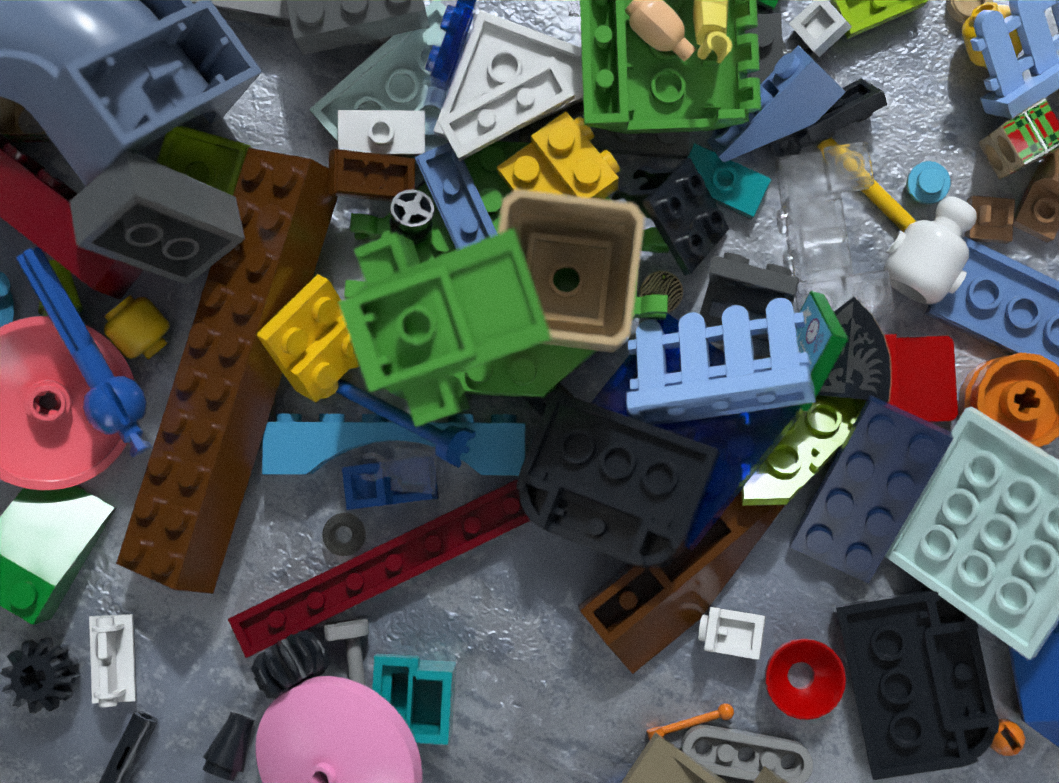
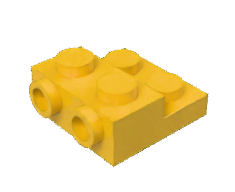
(562, 162)
(311, 340)

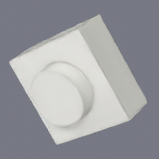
(820, 25)

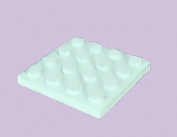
(989, 532)

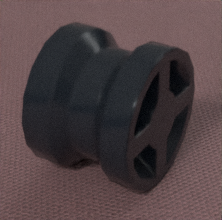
(408, 206)

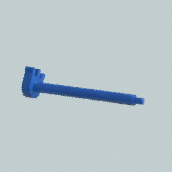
(448, 443)

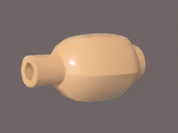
(659, 27)

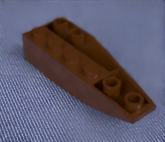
(651, 607)

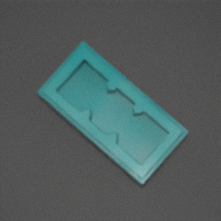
(730, 182)

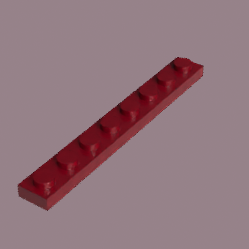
(379, 569)

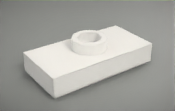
(382, 131)

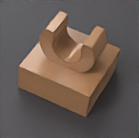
(993, 219)

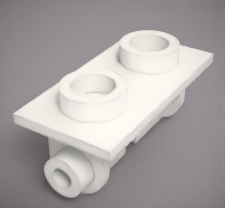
(112, 659)

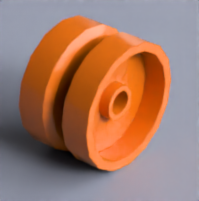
(1022, 377)

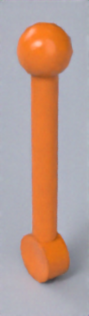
(724, 712)

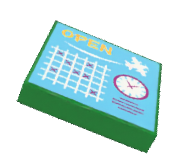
(820, 338)

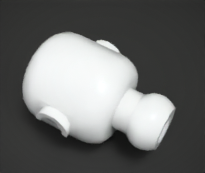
(931, 254)

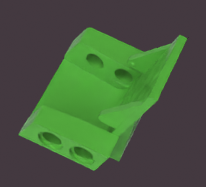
(440, 318)

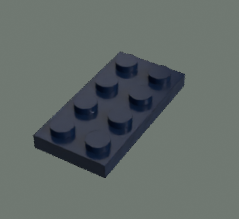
(870, 489)

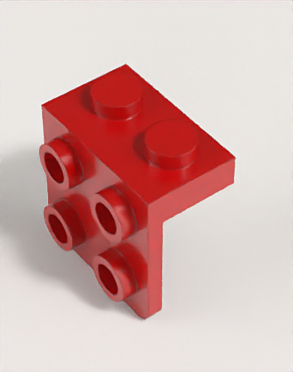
(923, 376)

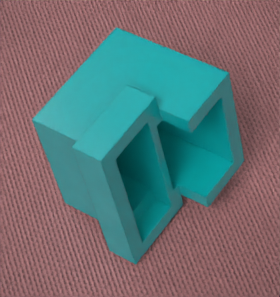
(419, 692)

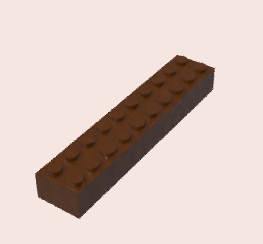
(227, 377)

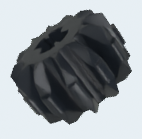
(289, 663)
(23, 677)

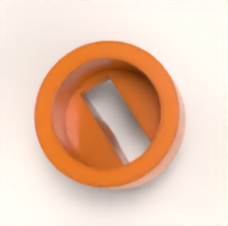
(1001, 745)

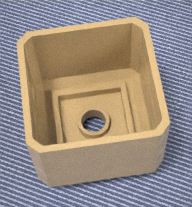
(597, 242)

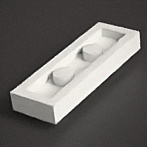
(506, 108)

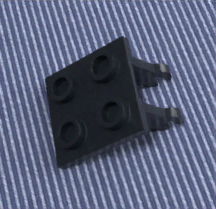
(680, 210)

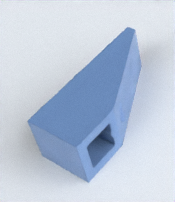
(790, 101)

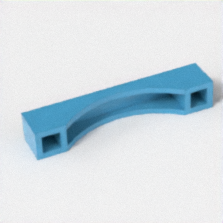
(305, 447)

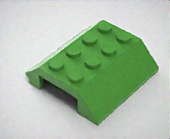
(654, 91)

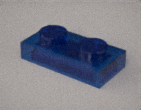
(444, 59)

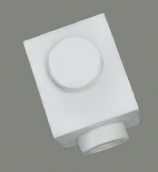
(732, 632)

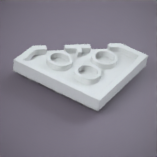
(502, 51)

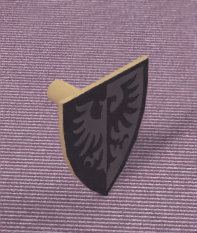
(865, 359)

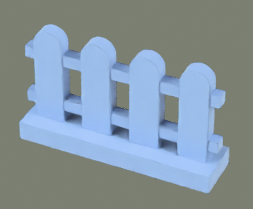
(1033, 76)
(722, 389)

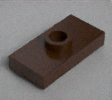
(369, 175)

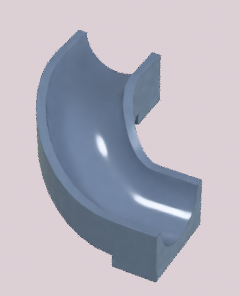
(118, 71)

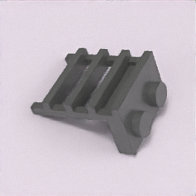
(741, 284)

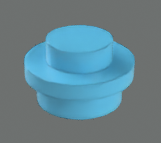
(928, 182)

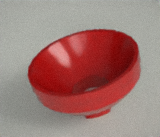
(823, 690)

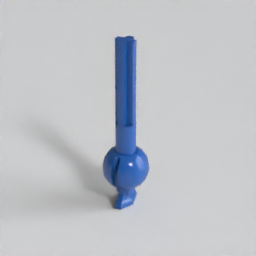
(113, 401)

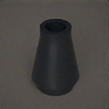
(229, 748)

